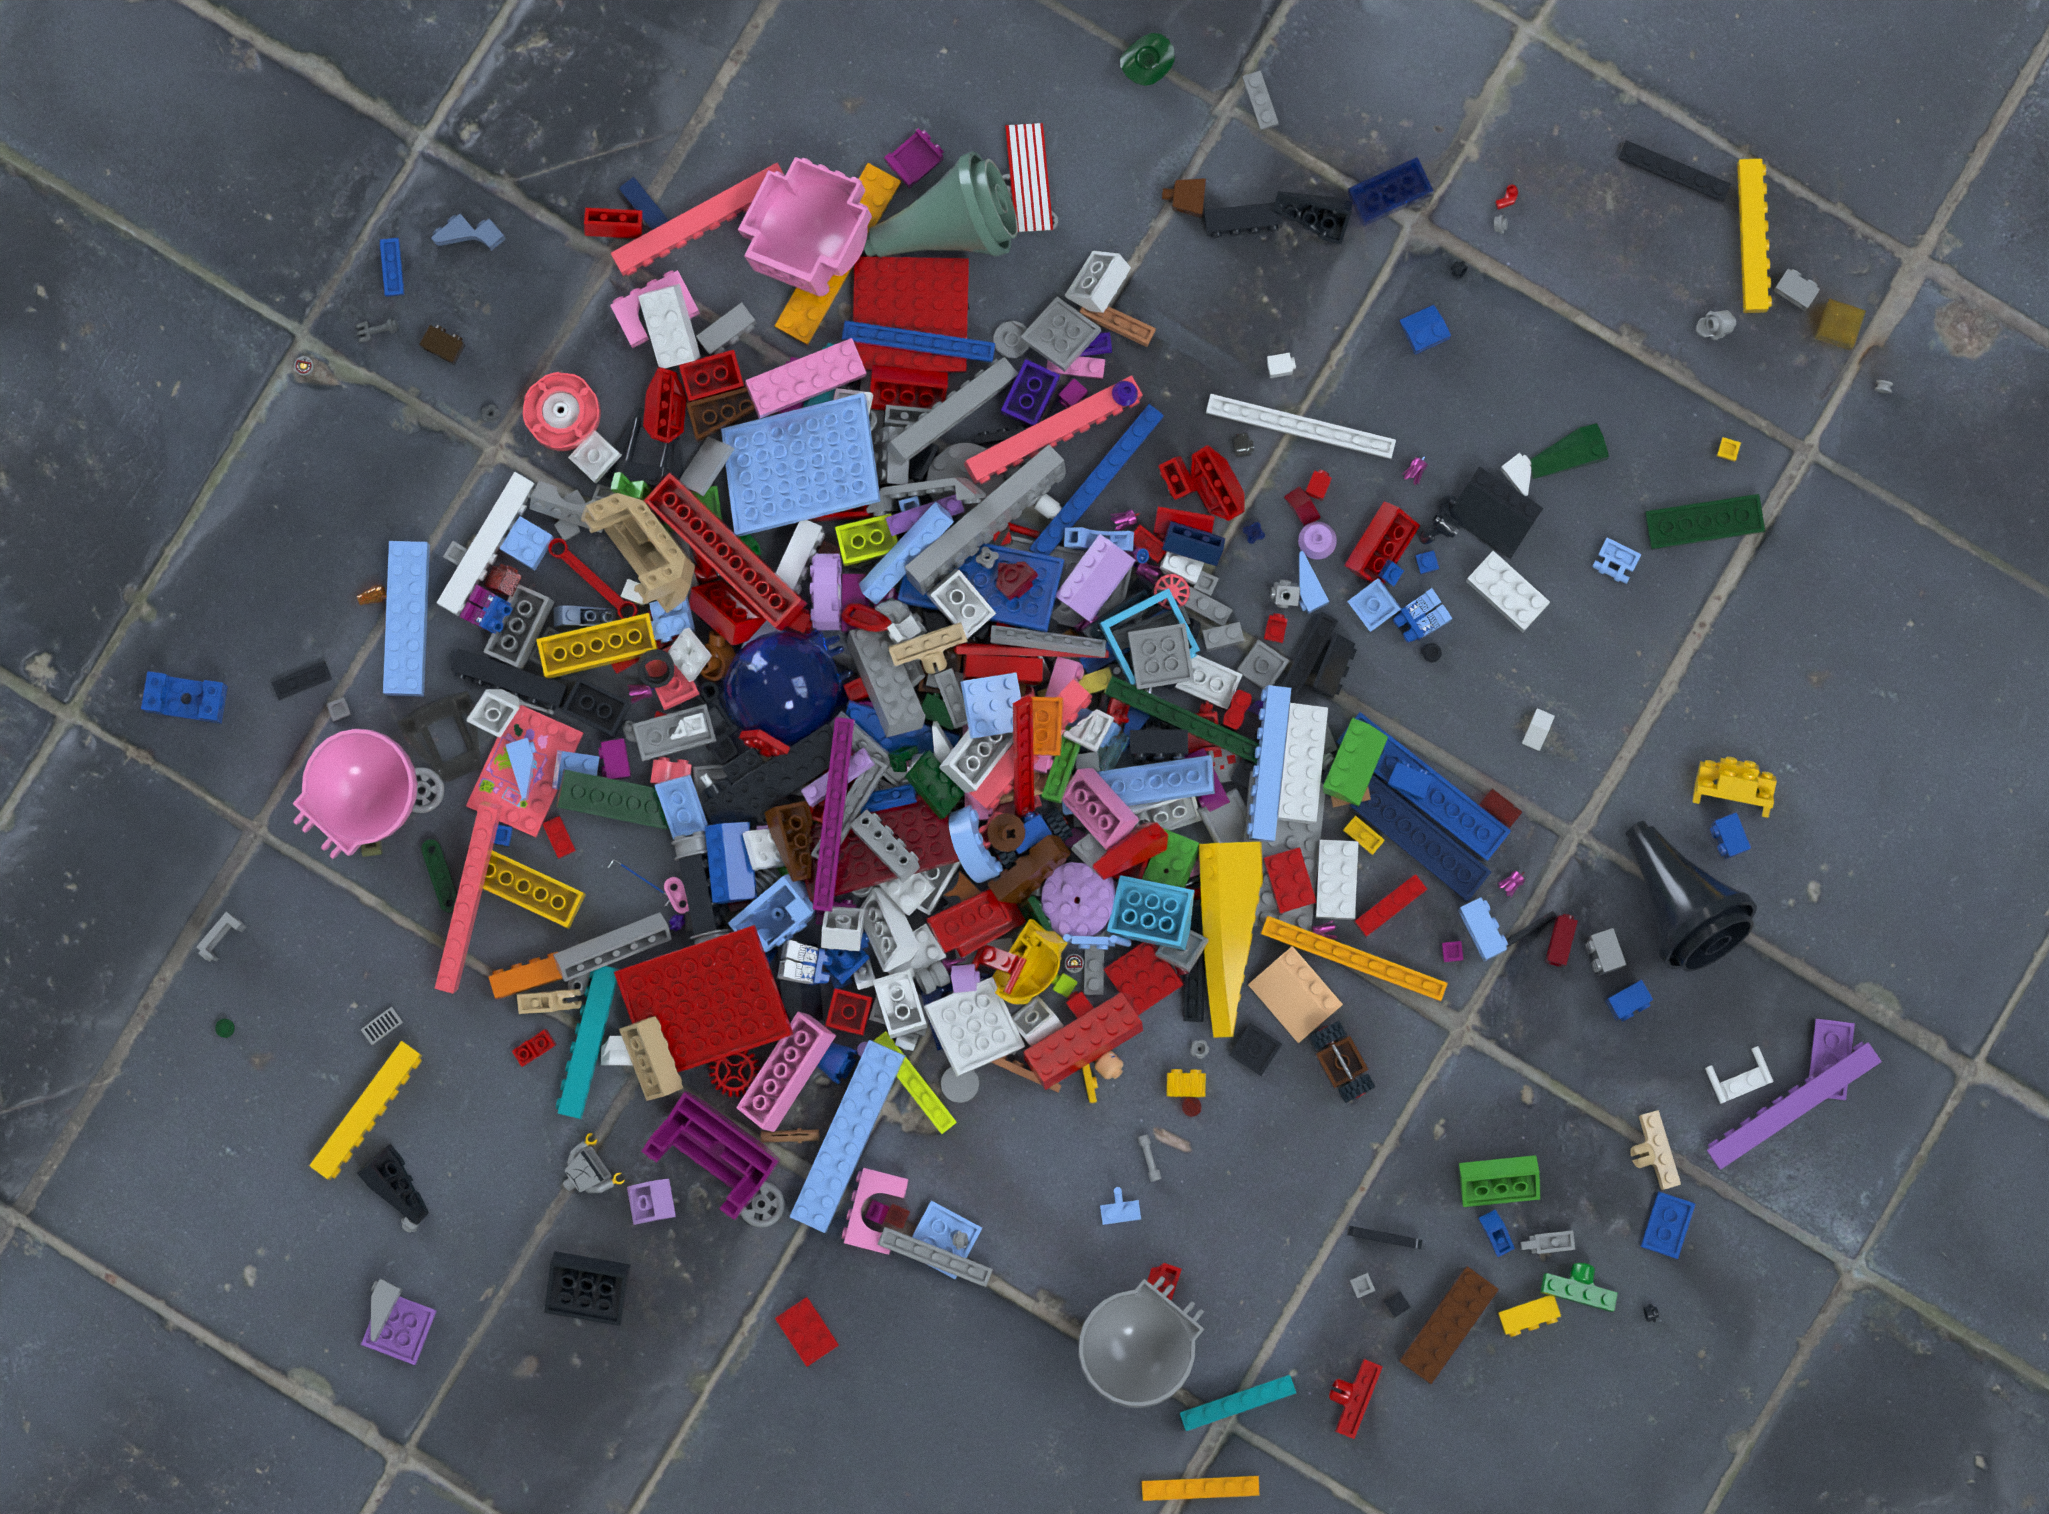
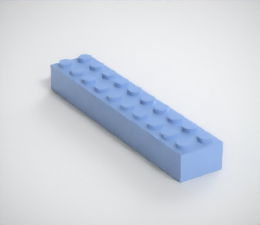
(847, 1136)

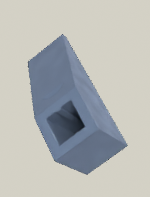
(582, 617)

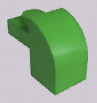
(634, 489)

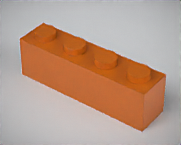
(524, 977)

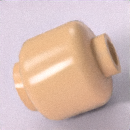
(1109, 1065)

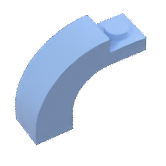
(1082, 538)

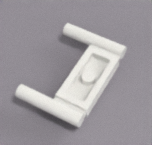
(1742, 1083)

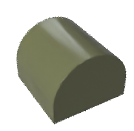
(372, 849)

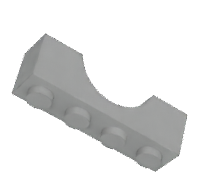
(547, 501)

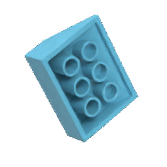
(1151, 912)

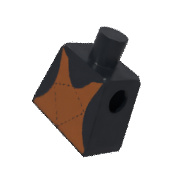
(958, 891)

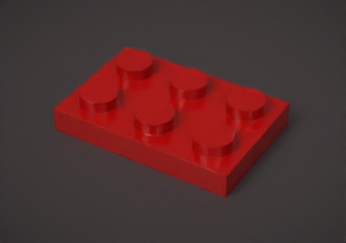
(1289, 880)
(807, 1331)

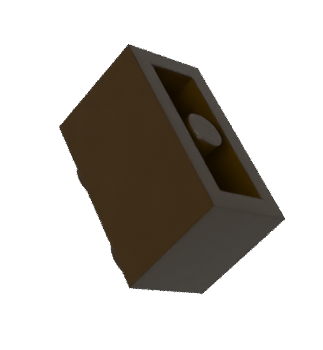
(442, 344)

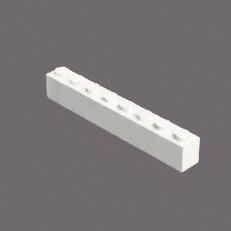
(486, 543)

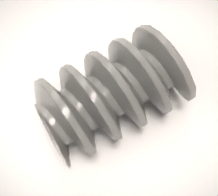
(765, 880)

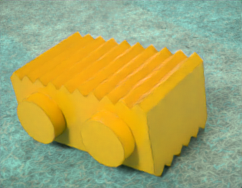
(1186, 1084)

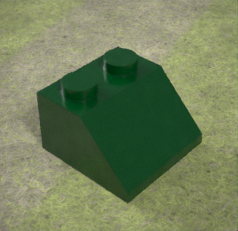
(936, 710)

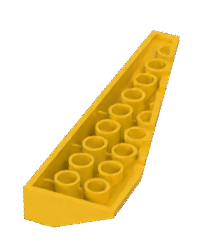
(1229, 899)

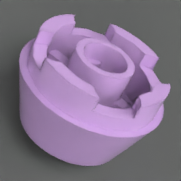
(1317, 540)

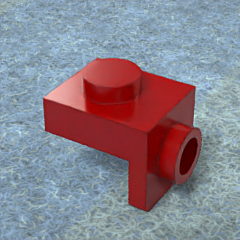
(1118, 711)

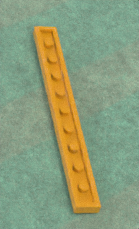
(1353, 958)

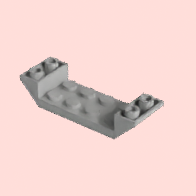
(964, 488)

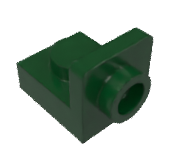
(900, 756)

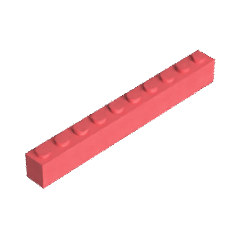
(689, 224)
(1048, 432)
(468, 897)

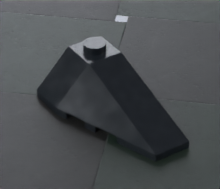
(1320, 214)
(391, 1182)

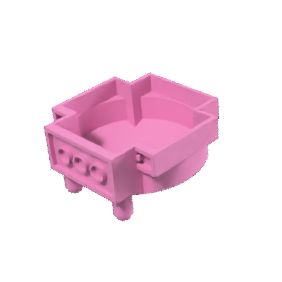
(806, 226)

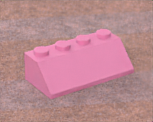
(1099, 807)

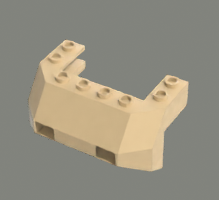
(646, 545)

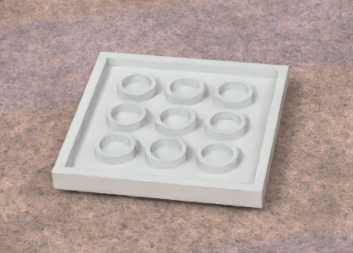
(974, 1027)

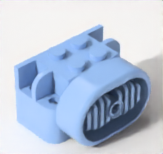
(777, 912)

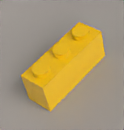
(1529, 1315)

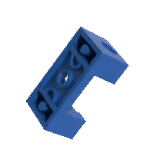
(164, 696)

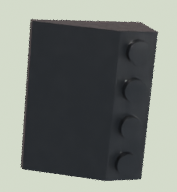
(1495, 512)
(587, 1288)

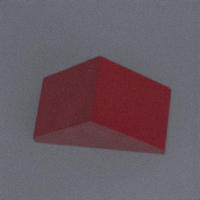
(1302, 506)

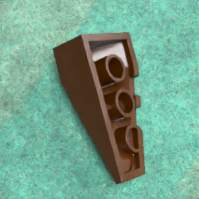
(791, 832)

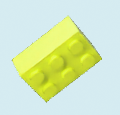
(865, 540)

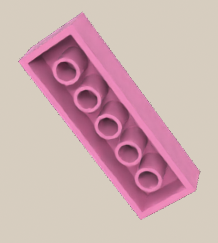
(805, 378)
(786, 1072)

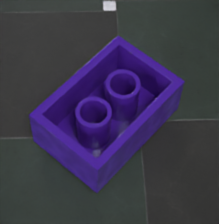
(1030, 394)

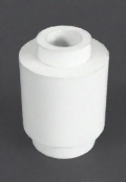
(1047, 506)

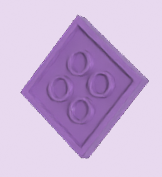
(404, 1331)

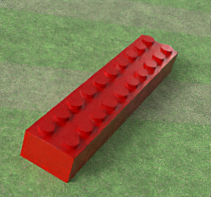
(725, 552)

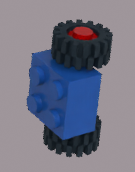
(1036, 831)

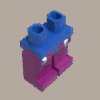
(493, 610)

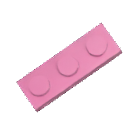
(1082, 367)

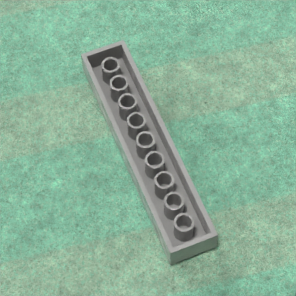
(986, 519)

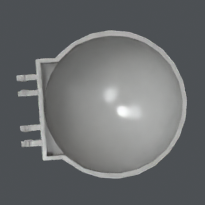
(1138, 1346)

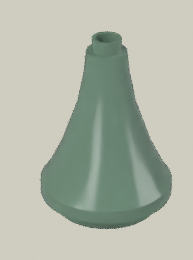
(960, 213)

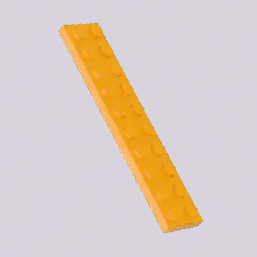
(807, 310)

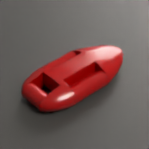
(865, 618)

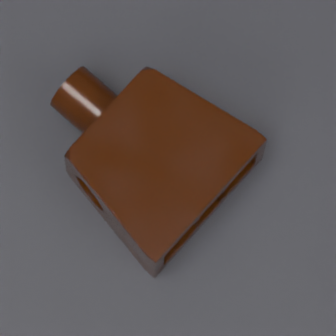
(1187, 196)

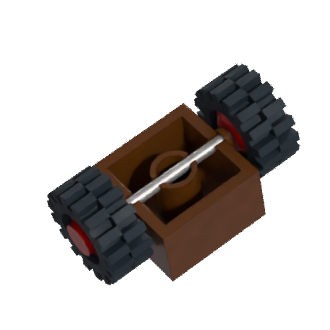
(1341, 1062)

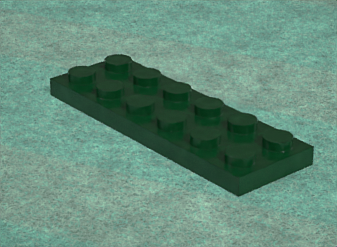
(1705, 521)
(611, 799)

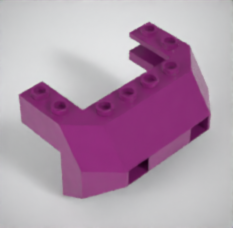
(716, 1146)

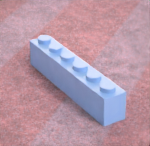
(915, 541)

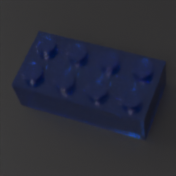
(1390, 191)

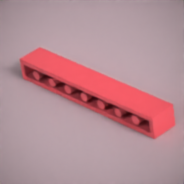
(1001, 777)

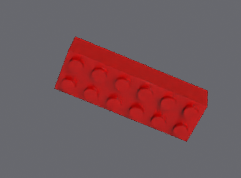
(1083, 1041)

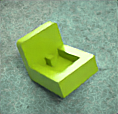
(1063, 984)

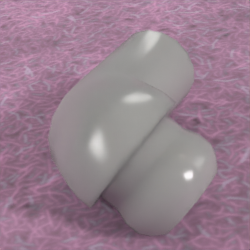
(628, 731)

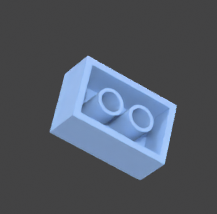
(1483, 929)

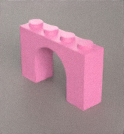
(628, 308)
(870, 1183)

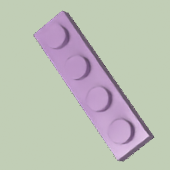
(816, 791)

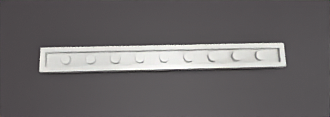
(1300, 426)

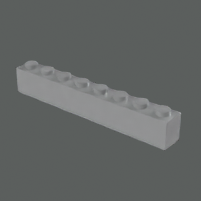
(952, 411)

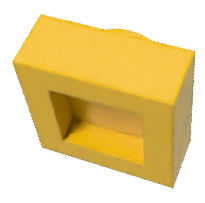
(1728, 449)

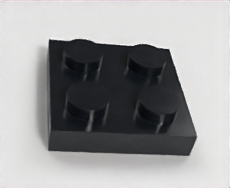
(1255, 1049)

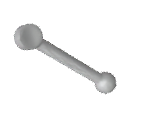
(521, 702)

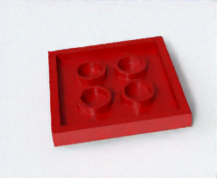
(1143, 977)

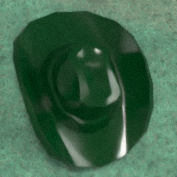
(1148, 59)

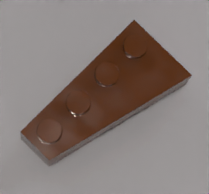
(718, 412)
(1030, 870)

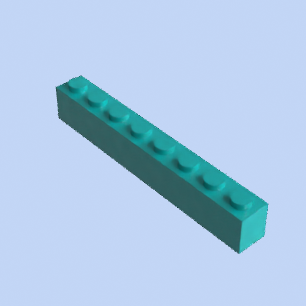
(588, 1042)

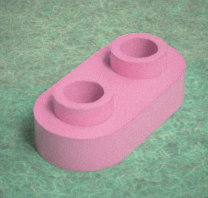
(676, 896)

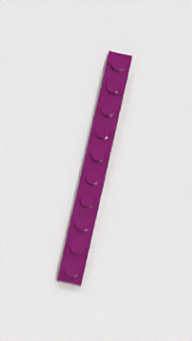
(833, 814)

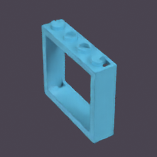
(1166, 594)

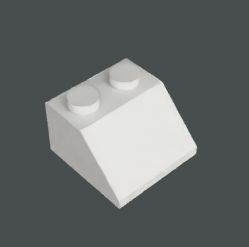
(494, 711)
(1036, 1021)

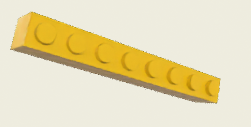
(1753, 236)
(366, 1110)

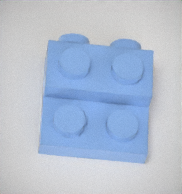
(672, 623)

